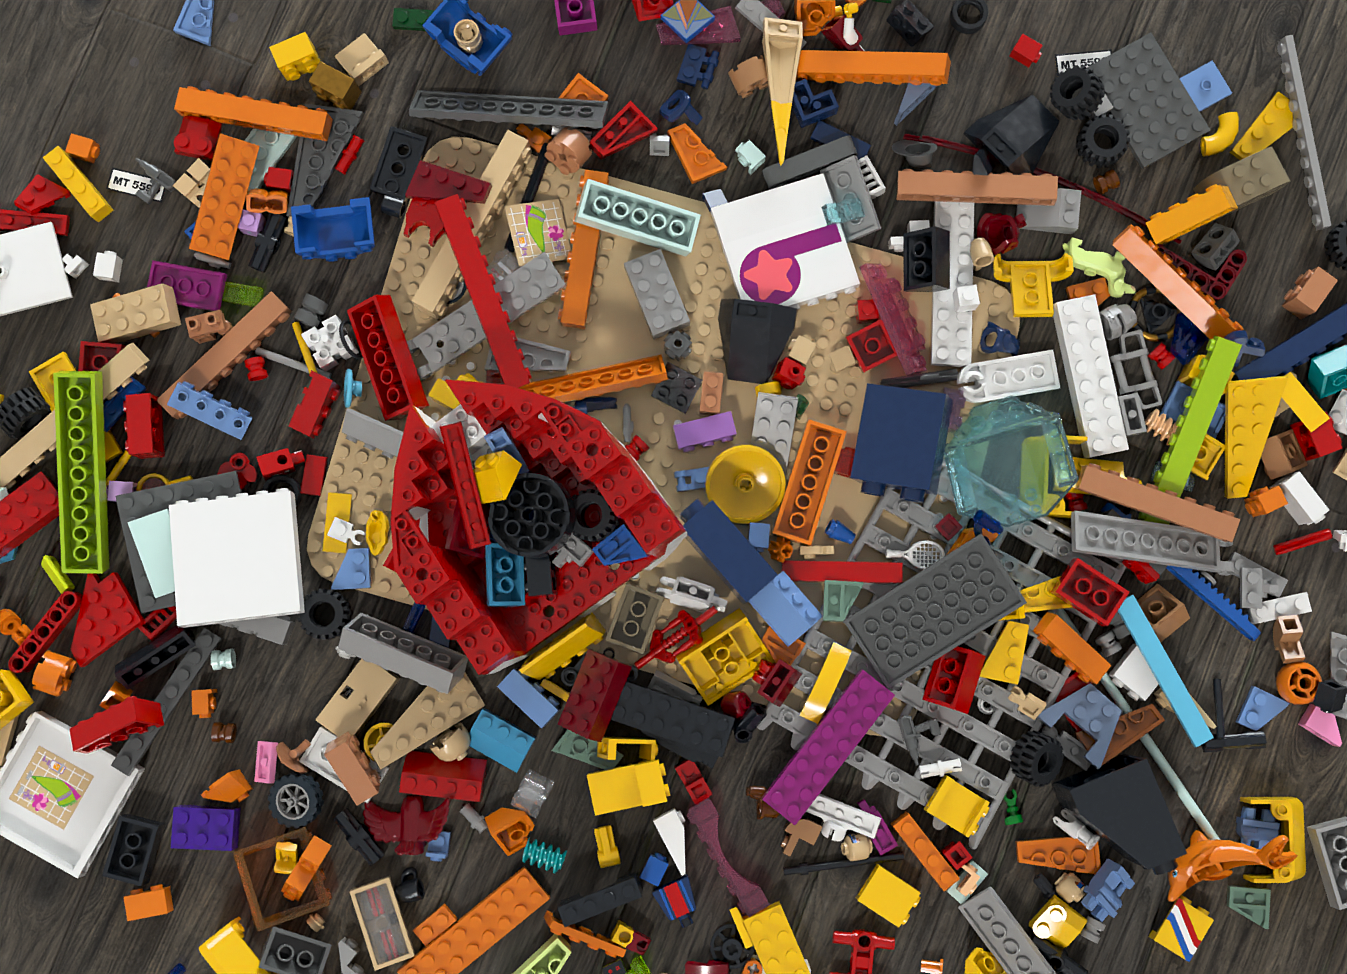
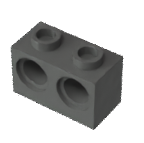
(1215, 246)

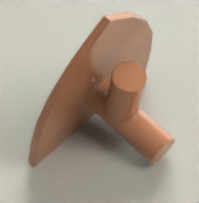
(290, 757)

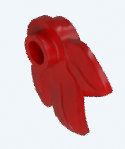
(245, 472)

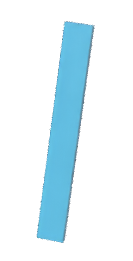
(1164, 672)

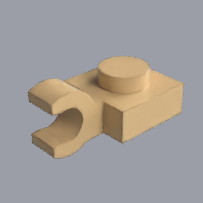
(1028, 704)

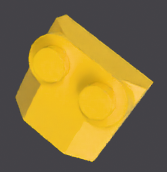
(1207, 457)
(1057, 922)

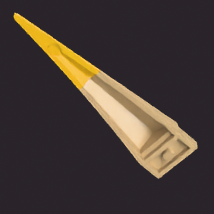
(781, 50)

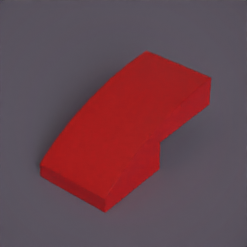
(693, 780)

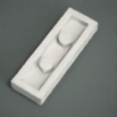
(1281, 606)

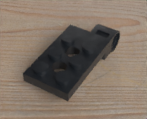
(393, 184)

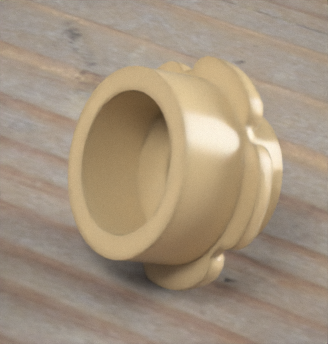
(315, 922)

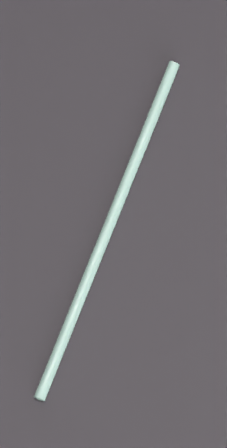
(1153, 750)

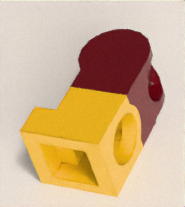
(630, 938)

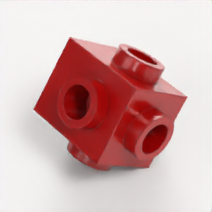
(789, 373)

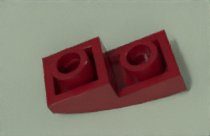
(710, 967)

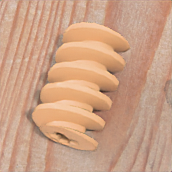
(1160, 425)

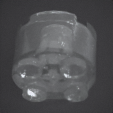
(532, 793)

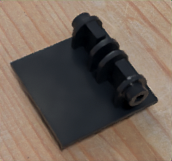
(678, 389)

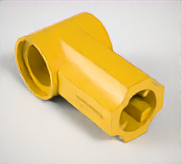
(607, 850)

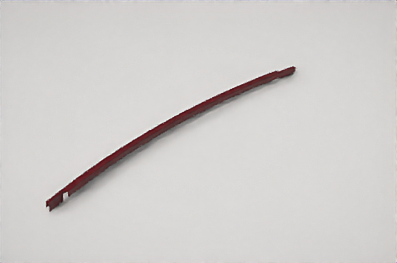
(1061, 181)

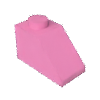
(1321, 725)

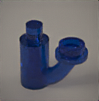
(986, 521)

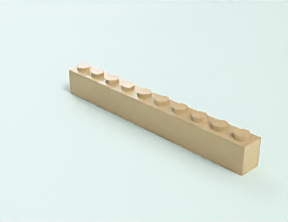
(43, 436)

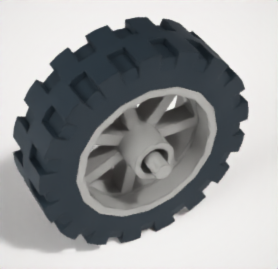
(282, 812)

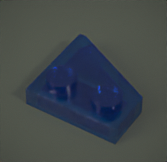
(1186, 339)

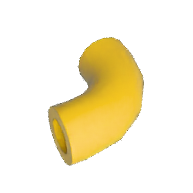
(1223, 137)

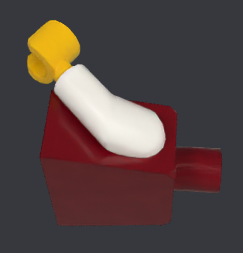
(841, 29)

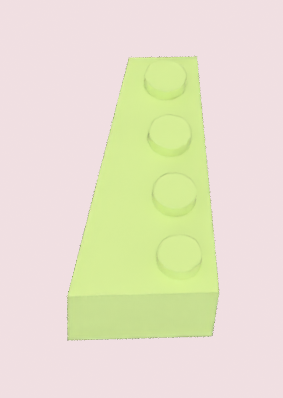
(548, 958)

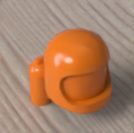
(11, 625)

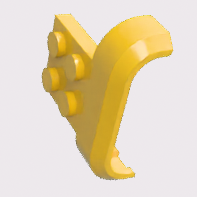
(1032, 283)

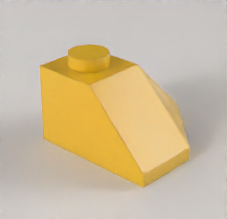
(982, 963)

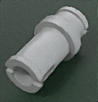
(474, 818)

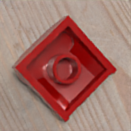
(197, 137)

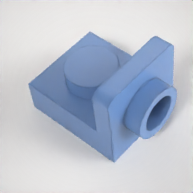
(439, 848)

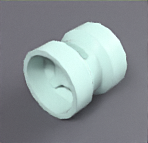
(223, 659)

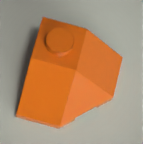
(813, 14)
(229, 788)
(510, 828)

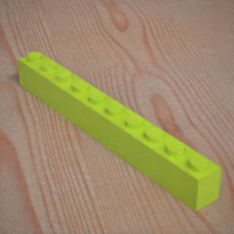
(1195, 419)

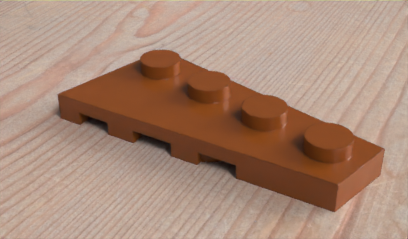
(1127, 731)

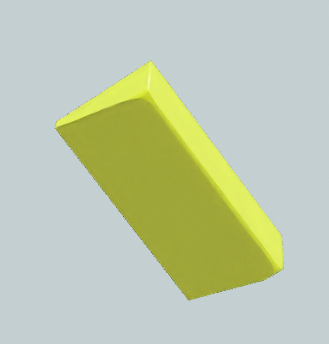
(55, 573)

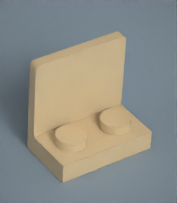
(361, 59)

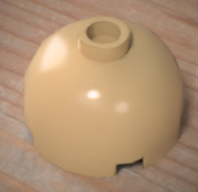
(452, 744)

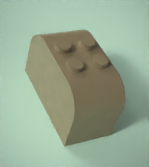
(1249, 178)

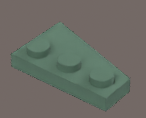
(583, 750)

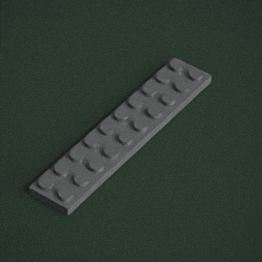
(509, 109)

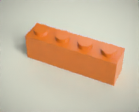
(1072, 648)
(925, 851)

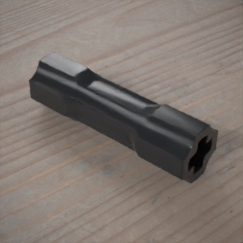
(1247, 740)

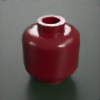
(735, 703)

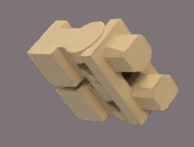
(193, 187)

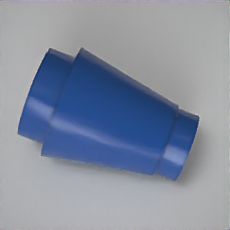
(839, 531)

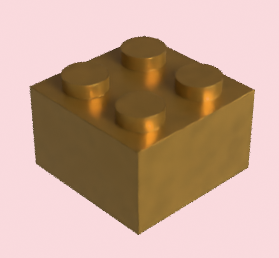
(334, 86)

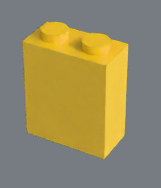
(888, 896)

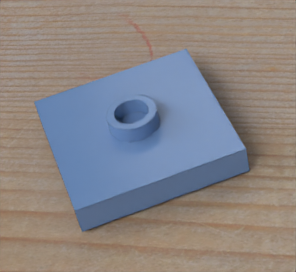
(1206, 86)

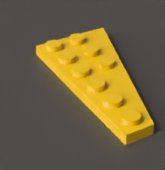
(1248, 420)

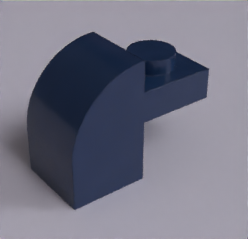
(1249, 346)

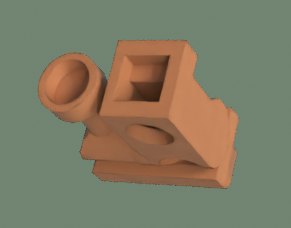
(204, 326)

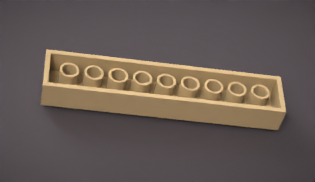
(502, 173)

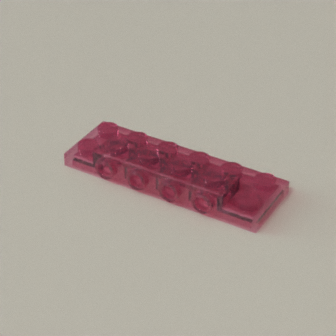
(896, 317)

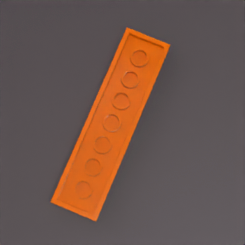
(601, 380)
(480, 927)

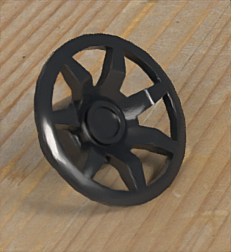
(731, 947)

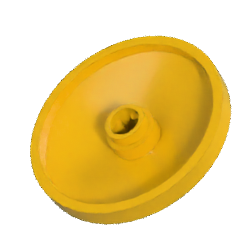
(745, 483)

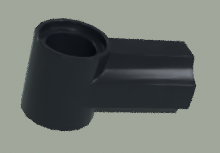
(748, 722)

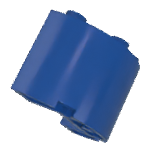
(441, 27)
(333, 230)

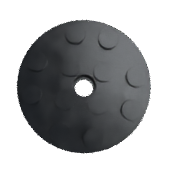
(551, 522)

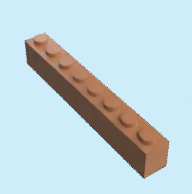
(971, 188)
(231, 349)
(1157, 503)

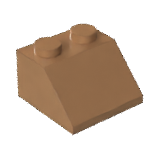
(1282, 455)
(1163, 611)

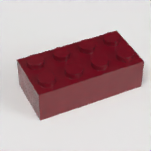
(594, 695)

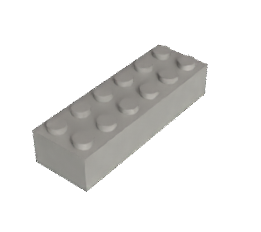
(403, 653)

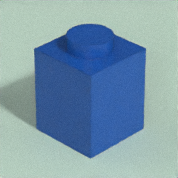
(654, 868)

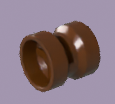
(1108, 181)
(223, 732)

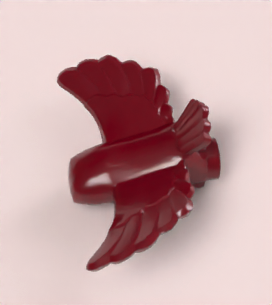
(409, 826)

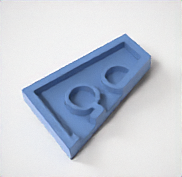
(196, 20)

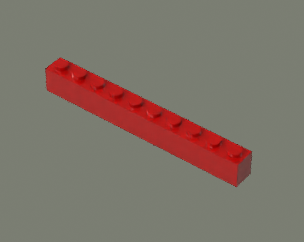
(482, 292)

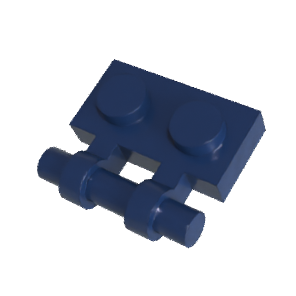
(692, 65)

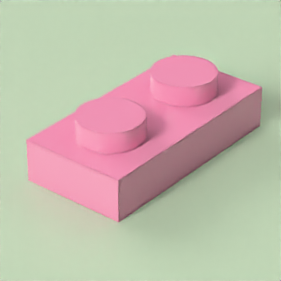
(266, 762)

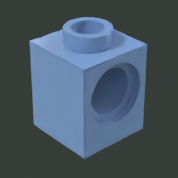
(759, 536)

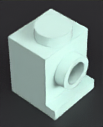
(750, 156)

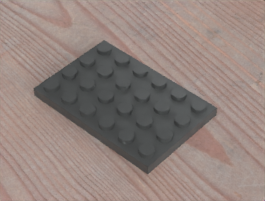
(1149, 100)

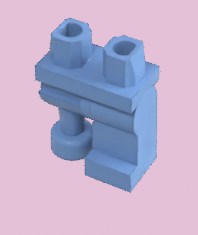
(1258, 830)
(1106, 889)

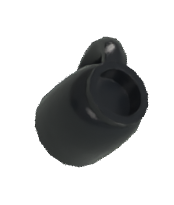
(410, 890)

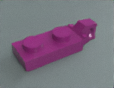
(884, 839)

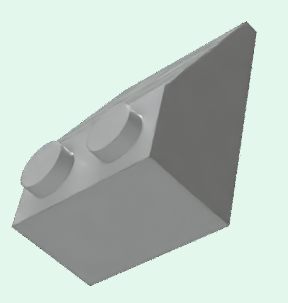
(1059, 218)

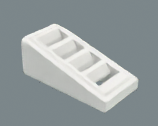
(874, 175)

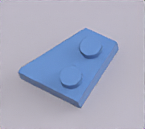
(354, 570)
(1259, 708)

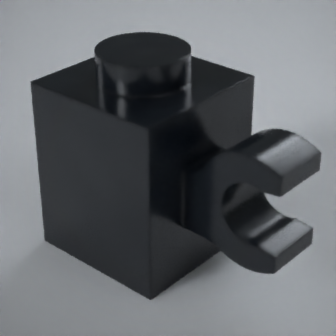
(1330, 696)

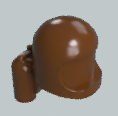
(762, 808)

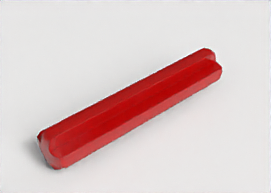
(1302, 541)

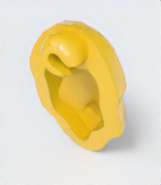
(377, 531)

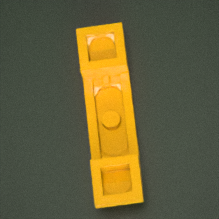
(826, 683)

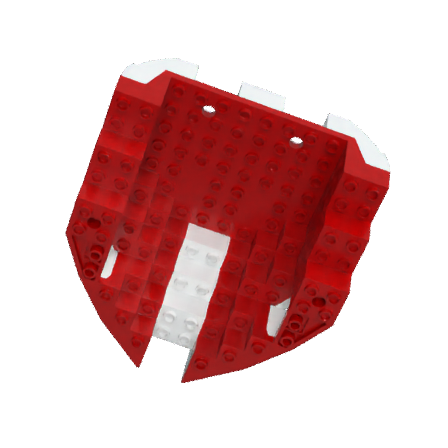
(553, 443)

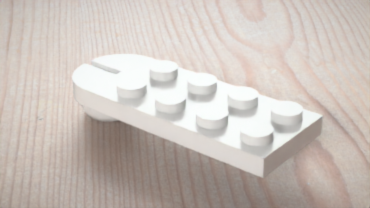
(1009, 377)

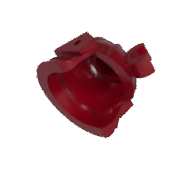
(1000, 231)

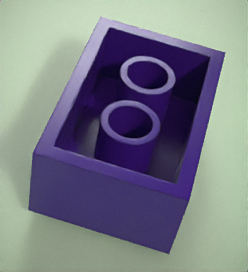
(205, 827)

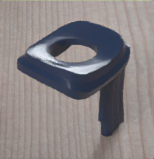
(683, 107)

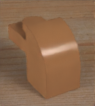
(1286, 638)
(804, 829)

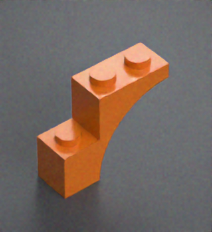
(305, 868)

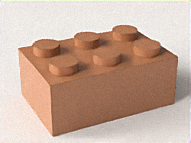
(353, 767)

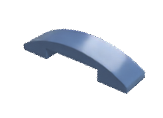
(499, 441)

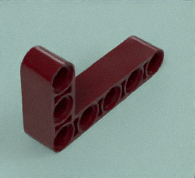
(1207, 281)

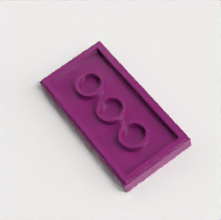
(191, 285)

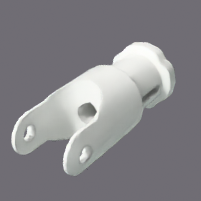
(1076, 829)

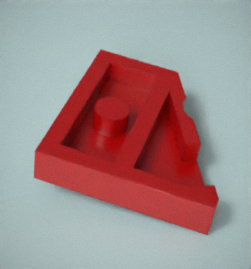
(40, 194)

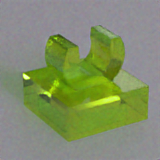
(638, 966)

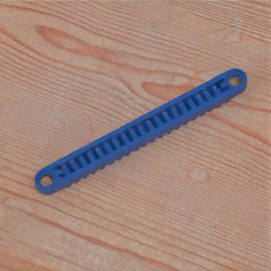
(1207, 594)

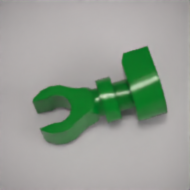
(1012, 809)

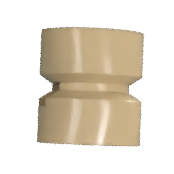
(468, 36)

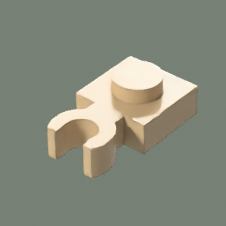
(810, 552)

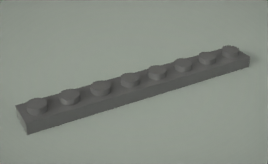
(169, 699)

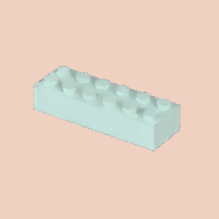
(637, 218)

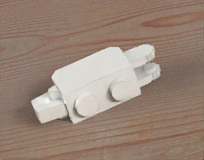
(691, 594)

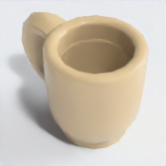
(981, 253)

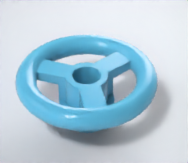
(351, 388)

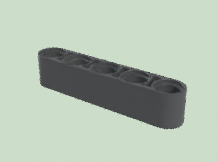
(809, 162)

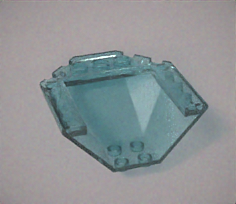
(1016, 451)

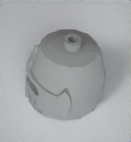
(1117, 320)

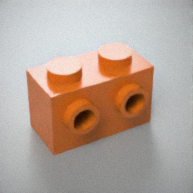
(1265, 500)
(148, 903)

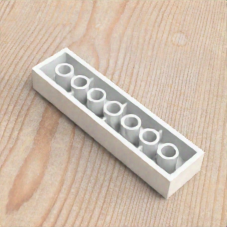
(1089, 376)

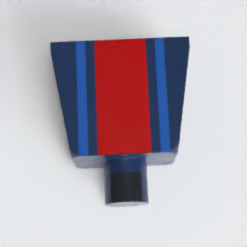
(676, 900)

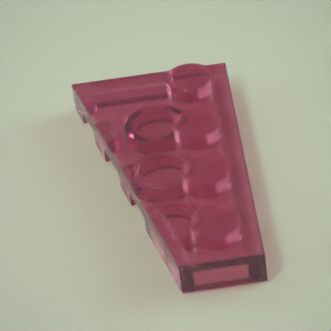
(720, 31)

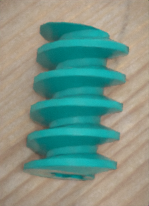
(543, 855)

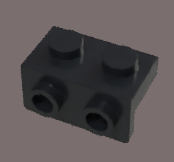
(909, 22)

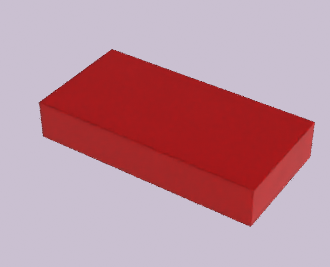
(313, 475)

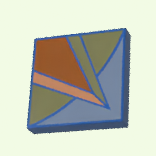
(687, 18)

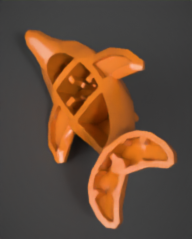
(1213, 858)

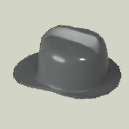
(916, 153)

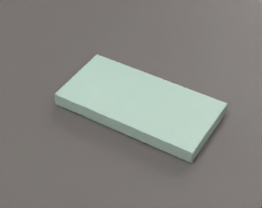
(270, 152)
(154, 546)

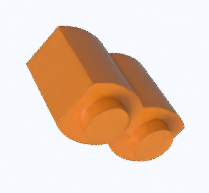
(261, 200)

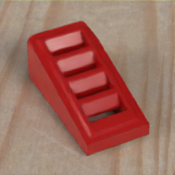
(164, 624)

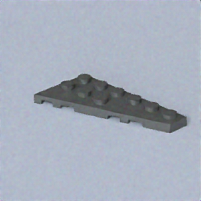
(319, 158)

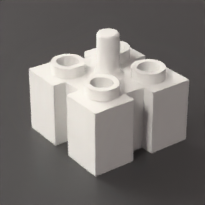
(328, 343)

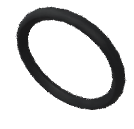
(344, 341)

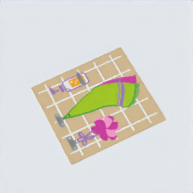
(538, 229)

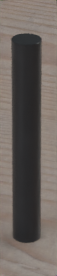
(1218, 704)

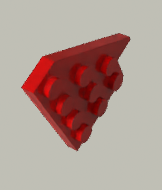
(103, 618)

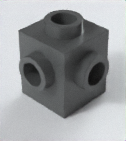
(678, 352)

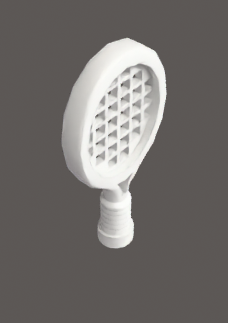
(898, 554)

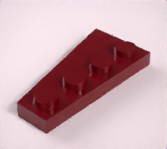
(439, 183)

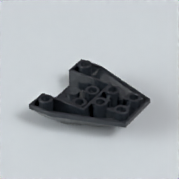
(1015, 134)
(754, 337)

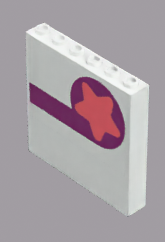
(783, 247)

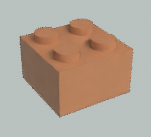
(1309, 292)

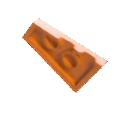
(694, 155)

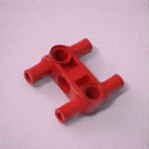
(862, 955)

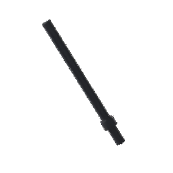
(804, 868)

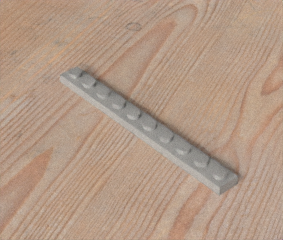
(1303, 128)

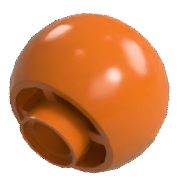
(1285, 684)

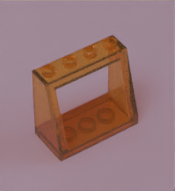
(323, 893)

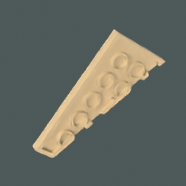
(425, 719)

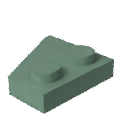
(839, 599)
(1251, 903)

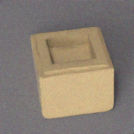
(842, 358)

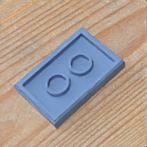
(1174, 407)

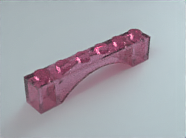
(749, 893)

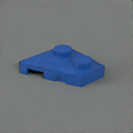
(619, 547)

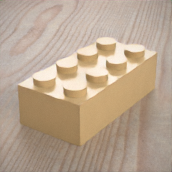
(135, 314)

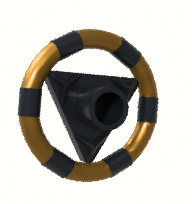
(1154, 314)

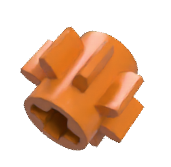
(780, 549)

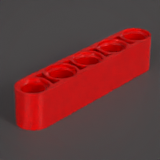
(37, 636)

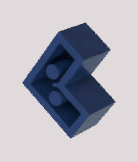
(812, 108)

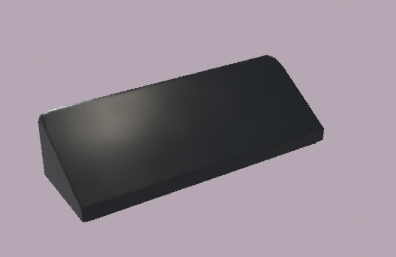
(982, 163)

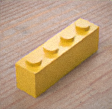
(78, 184)

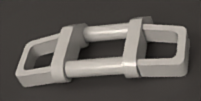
(1150, 382)

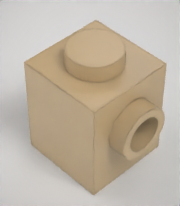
(801, 349)

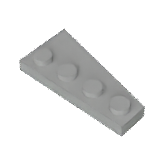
(537, 357)
(1338, 665)

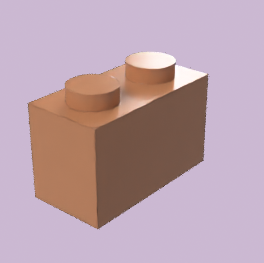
(711, 393)

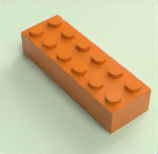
(224, 196)
(809, 483)

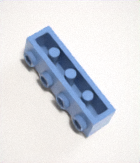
(209, 410)

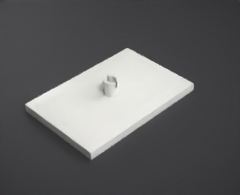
(31, 269)

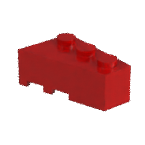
(622, 131)
(315, 405)

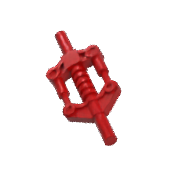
(691, 627)

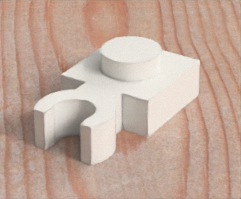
(343, 531)

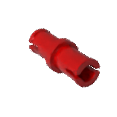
(349, 154)

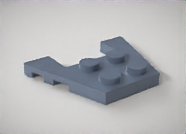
(1092, 713)

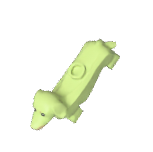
(1100, 264)

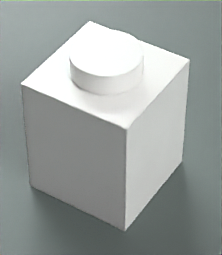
(108, 266)
(966, 298)

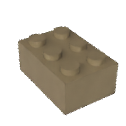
(634, 618)

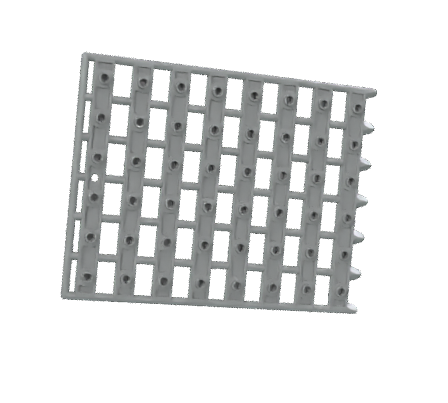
(876, 768)

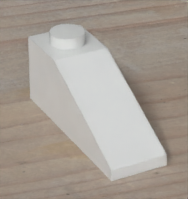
(672, 832)

